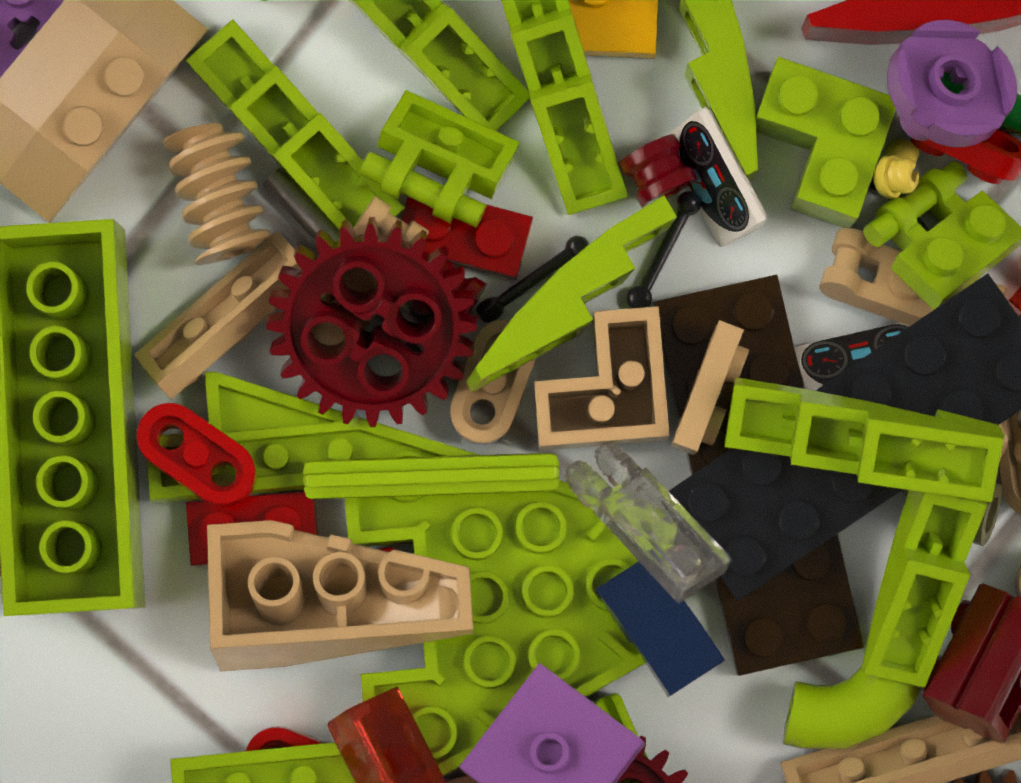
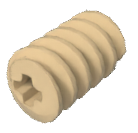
(215, 191)

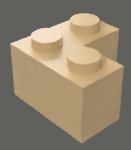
(624, 399)

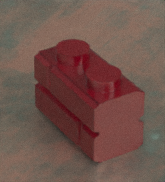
(980, 670)

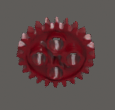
(402, 275)

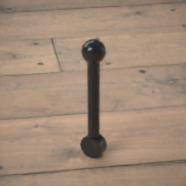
(687, 204)
(493, 307)

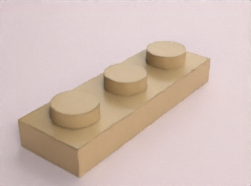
(217, 318)

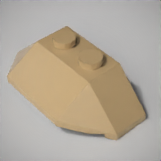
(82, 91)

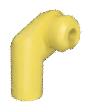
(894, 170)

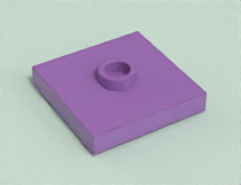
(552, 738)

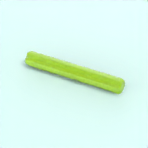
(431, 476)

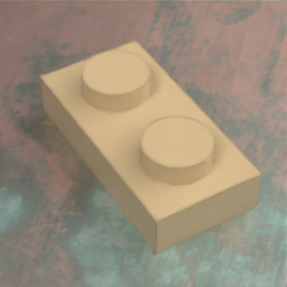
(720, 364)

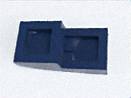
(659, 628)

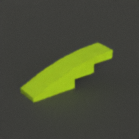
(449, 57)
(722, 75)
(565, 102)
(287, 125)
(558, 308)
(864, 439)
(923, 580)

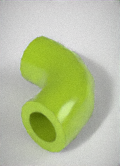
(846, 711)

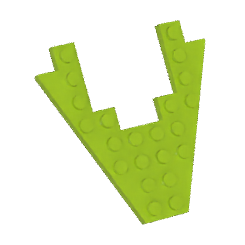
(528, 563)

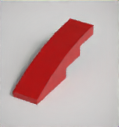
(895, 20)

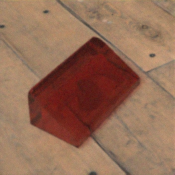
(384, 742)

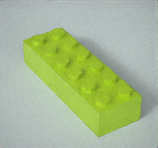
(67, 422)

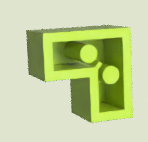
(841, 128)

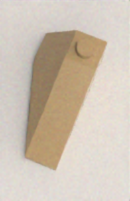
(315, 598)

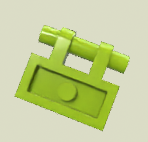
(446, 145)
(957, 249)

